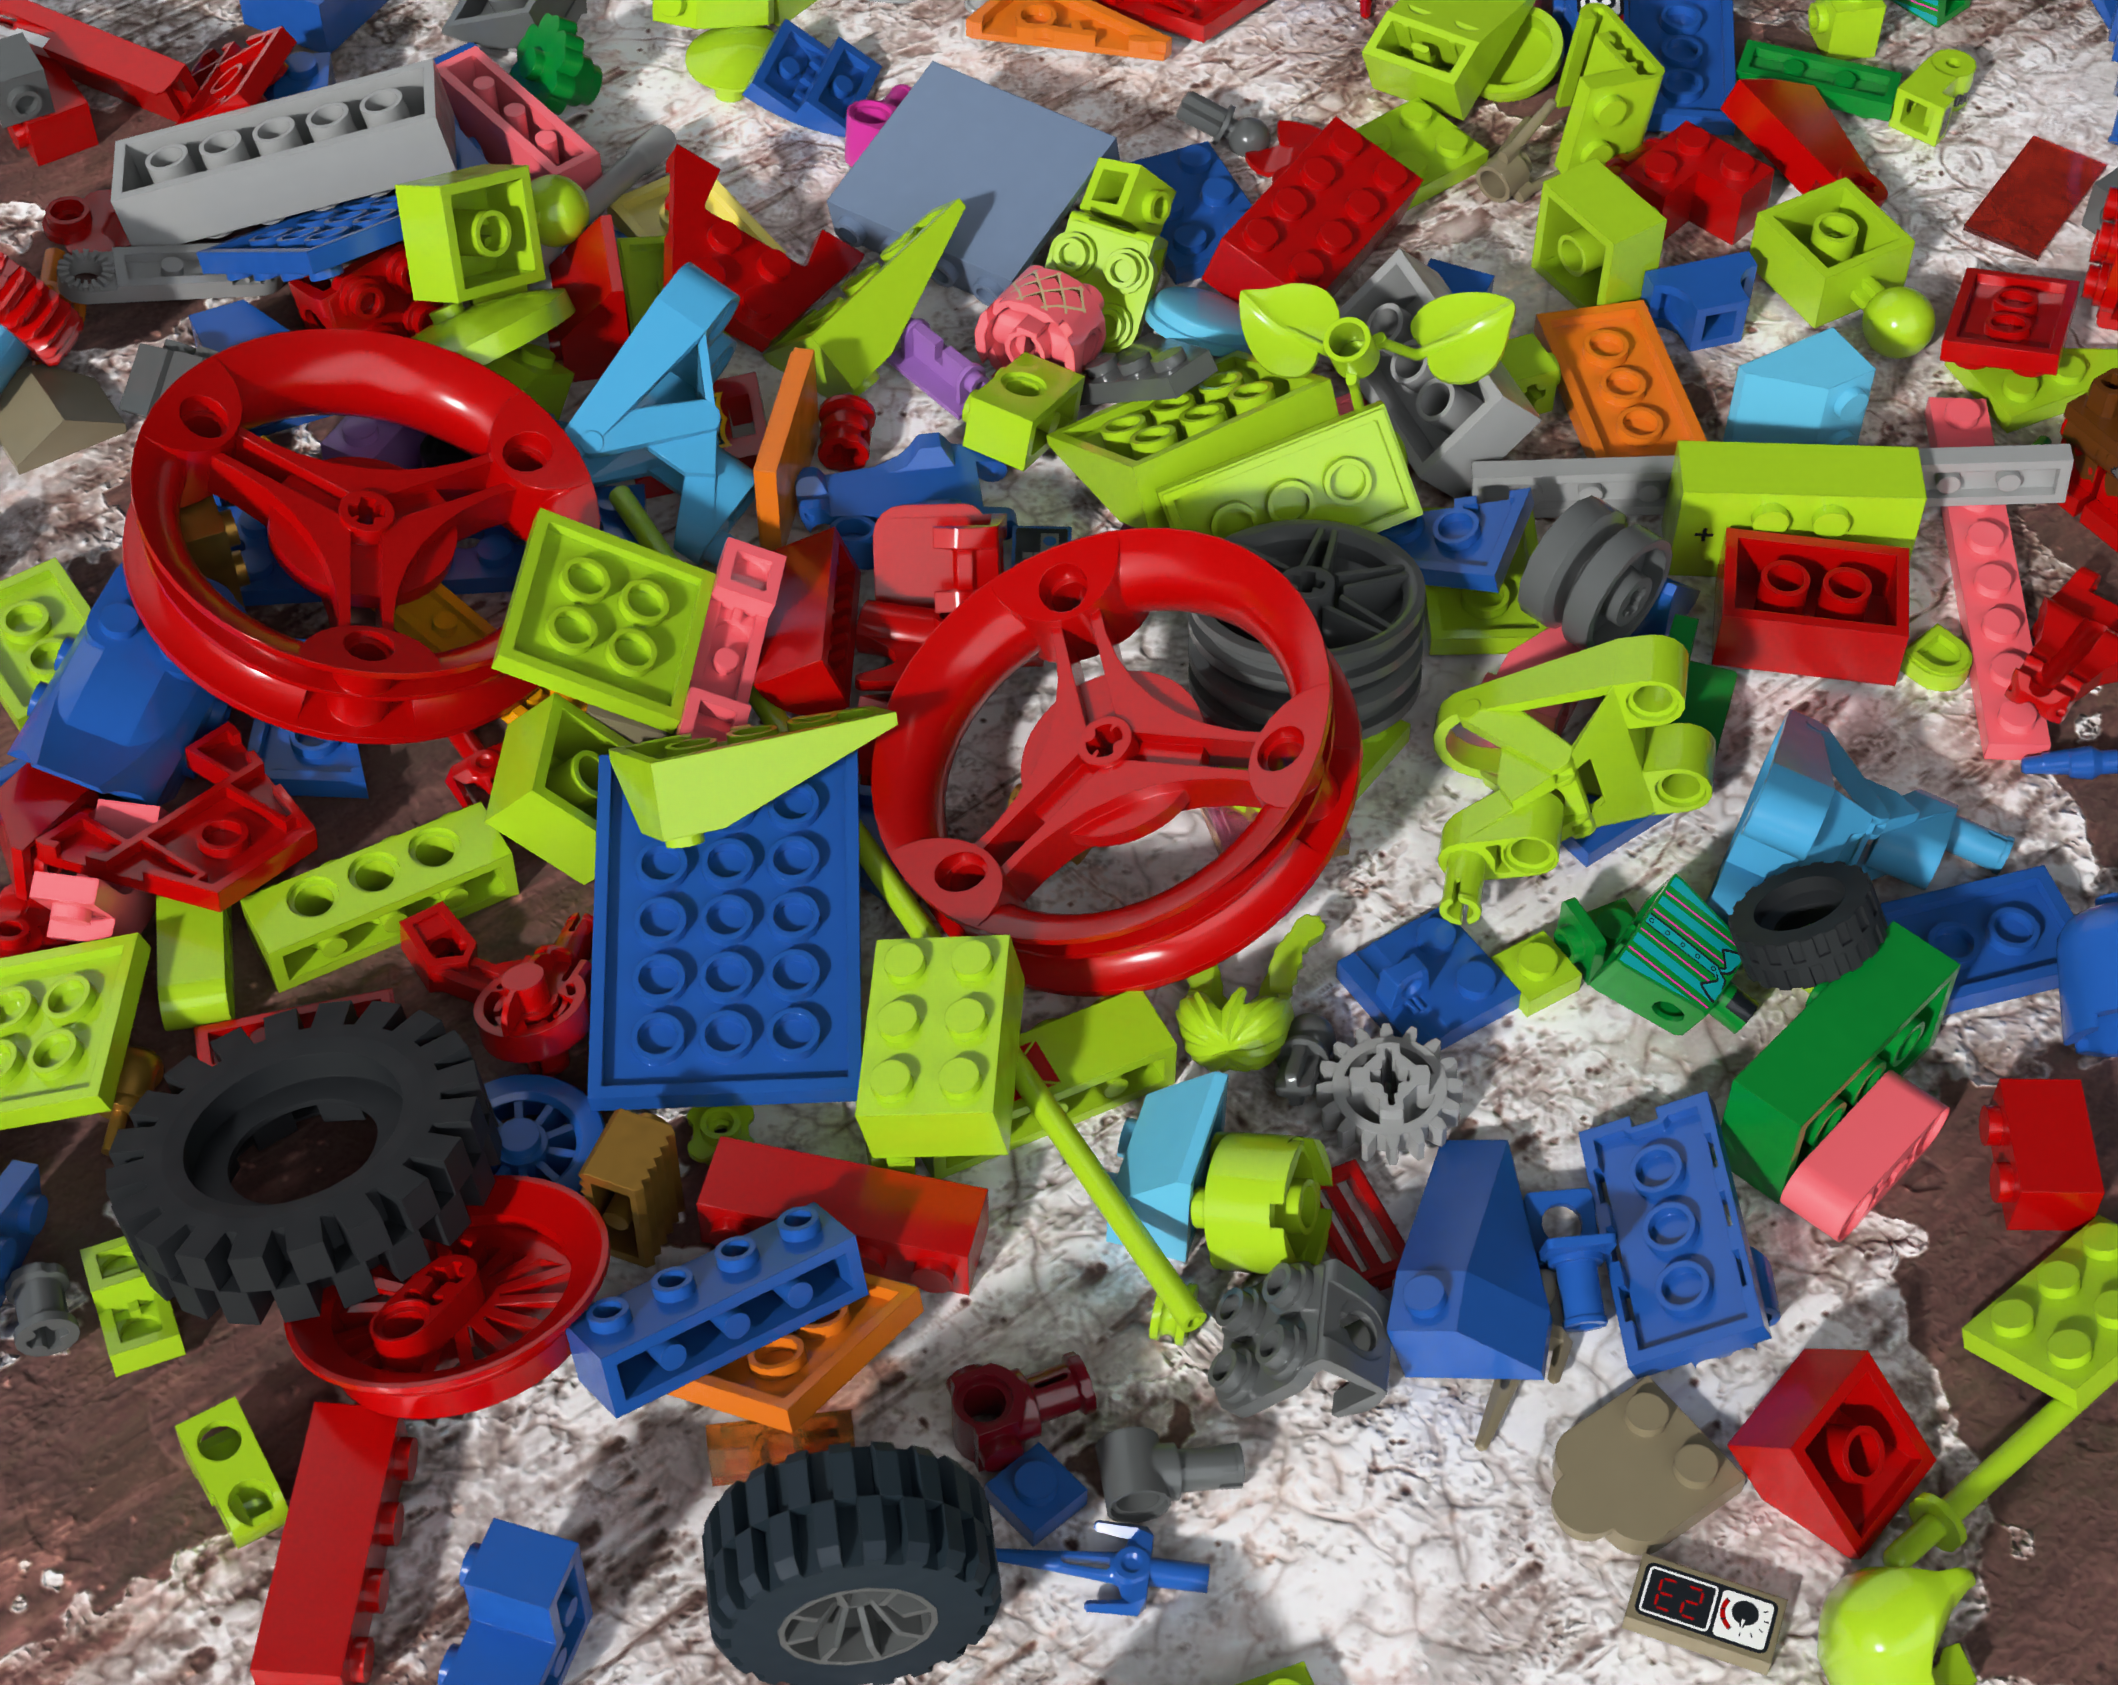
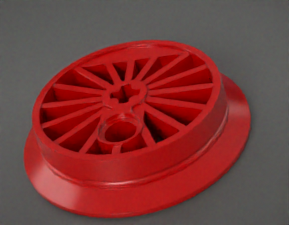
(501, 1286)

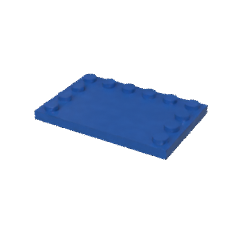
(729, 959)

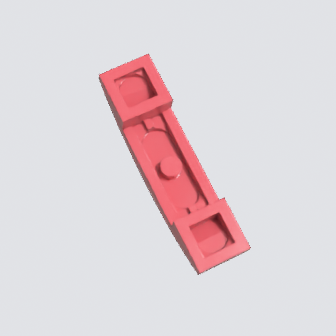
(731, 640)

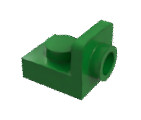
(1592, 934)

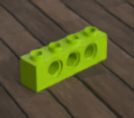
(356, 901)

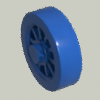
(543, 1146)

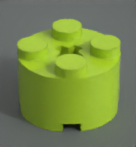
(1263, 1201)

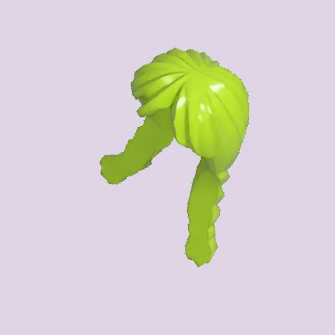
(1238, 1034)

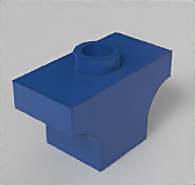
(1702, 299)

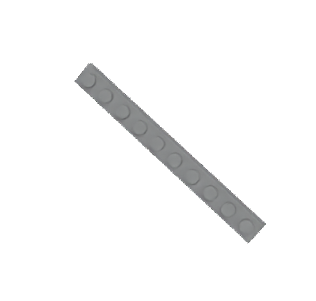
(1641, 483)

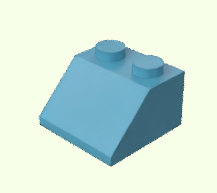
(1802, 394)
(1170, 1157)

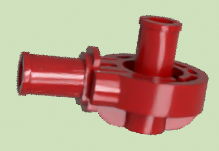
(528, 994)

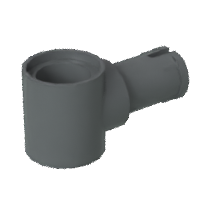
(1146, 1475)

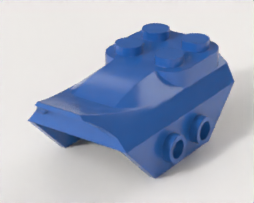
(118, 707)

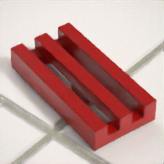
(1377, 1273)

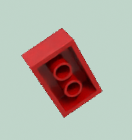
(1811, 606)

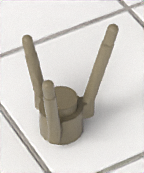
(1509, 168)

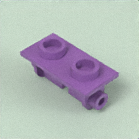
(936, 367)

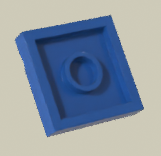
(1429, 980)

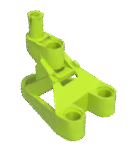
(1542, 780)

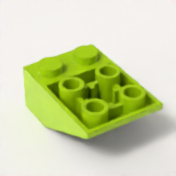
(1442, 49)

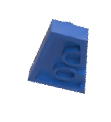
(1466, 543)
(308, 763)

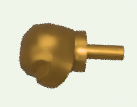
(140, 1072)

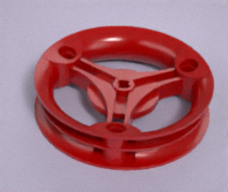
(341, 527)
(1120, 760)

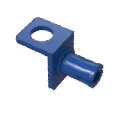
(1572, 1257)

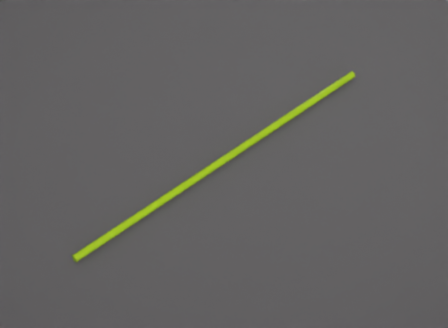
(1028, 1082)

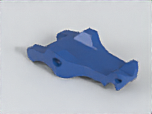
(924, 473)

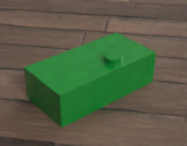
(1833, 1055)

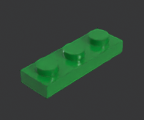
(1841, 83)

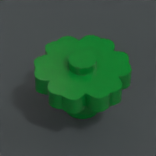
(554, 65)

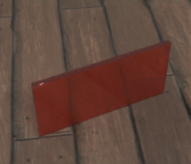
(2035, 197)

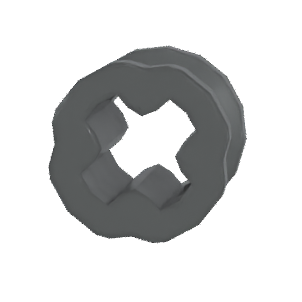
(41, 1309)

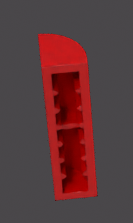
(812, 628)

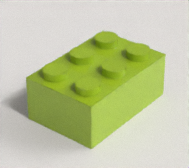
(941, 1047)

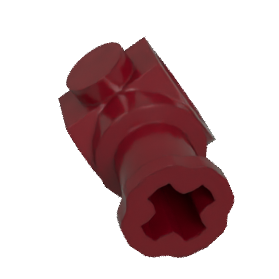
(1018, 1402)

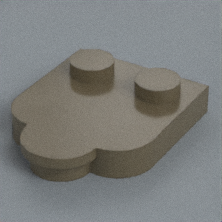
(1638, 1473)

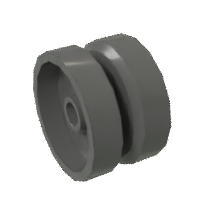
(1594, 574)

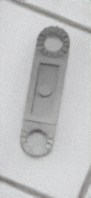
(150, 275)

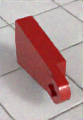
(1799, 135)

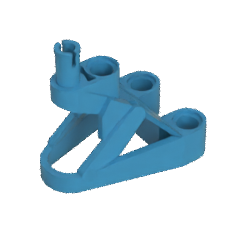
(660, 416)
(1802, 819)

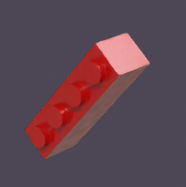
(902, 1221)
(335, 1549)

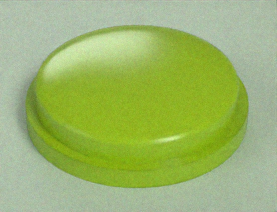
(1528, 61)

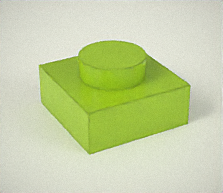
(1538, 972)

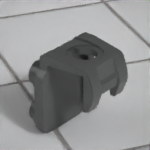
(1292, 1330)

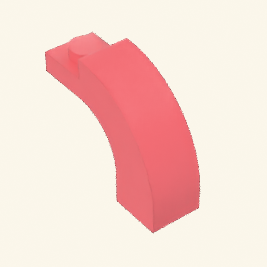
(91, 907)

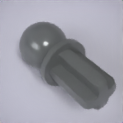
(1217, 121)
(1306, 1046)

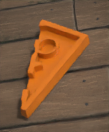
(1067, 26)

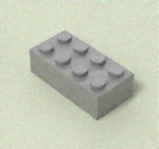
(1437, 421)

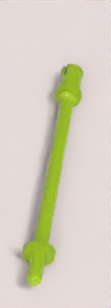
(1940, 1519)

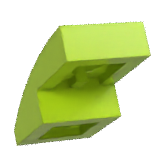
(132, 1315)

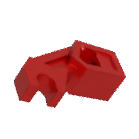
(436, 933)

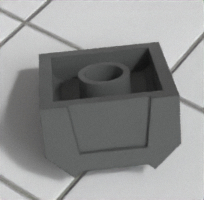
(504, 22)

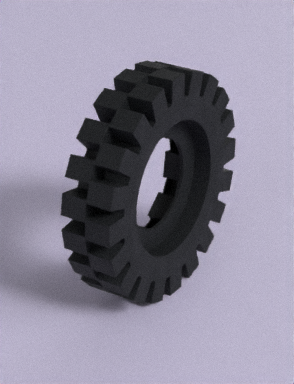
(241, 1255)

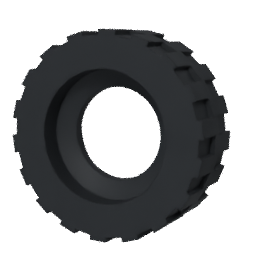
(1843, 932)

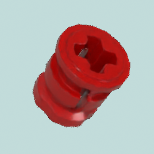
(845, 432)

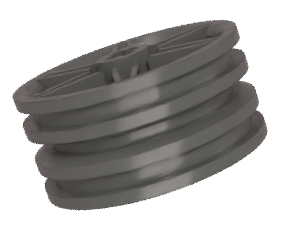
(1366, 606)

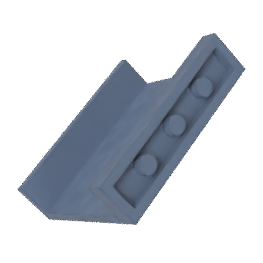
(973, 142)

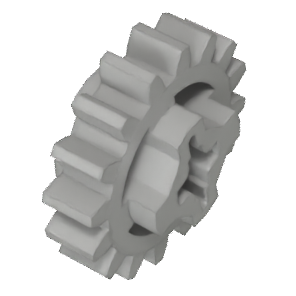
(1422, 1087)

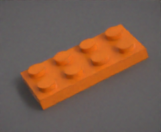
(1618, 381)

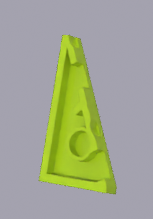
(2022, 400)

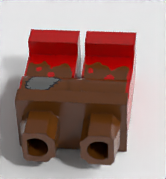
(2093, 437)

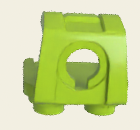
(1119, 264)

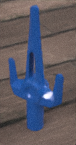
(1129, 1569)

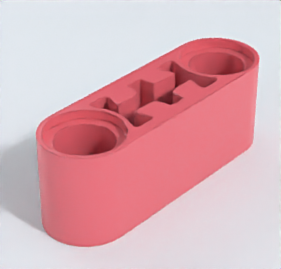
(1864, 1155)

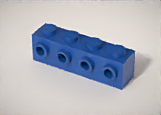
(715, 1308)

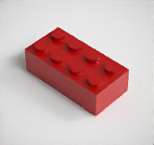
(1316, 217)

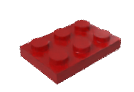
(2010, 322)

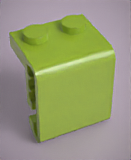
(1612, 89)

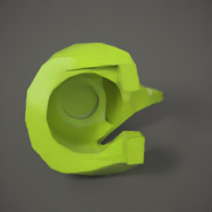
(1887, 1627)

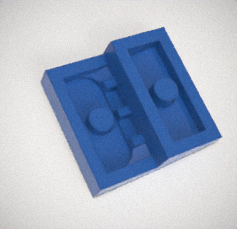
(810, 81)

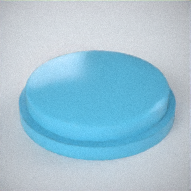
(1198, 319)

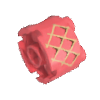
(1046, 317)

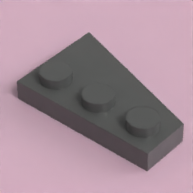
(1146, 371)

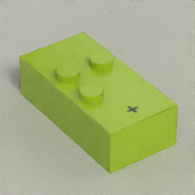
(1789, 490)

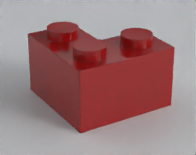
(1702, 182)

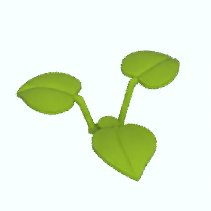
(1297, 322)

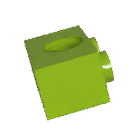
(1018, 409)

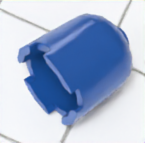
(2090, 979)

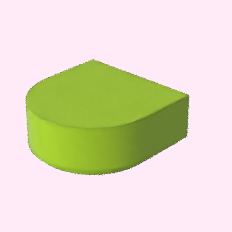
(1937, 660)

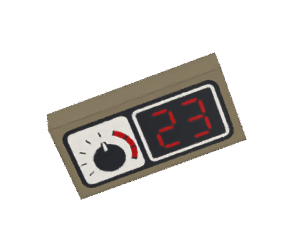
(1705, 1614)

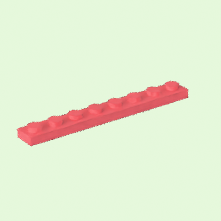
(1987, 593)

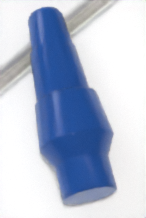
(2076, 762)

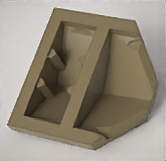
(53, 415)

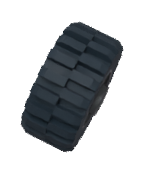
(850, 1566)

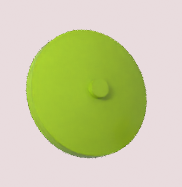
(497, 325)

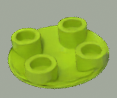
(727, 59)

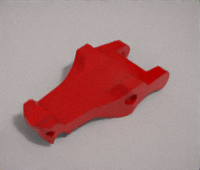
(2071, 650)

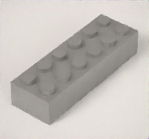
(284, 157)

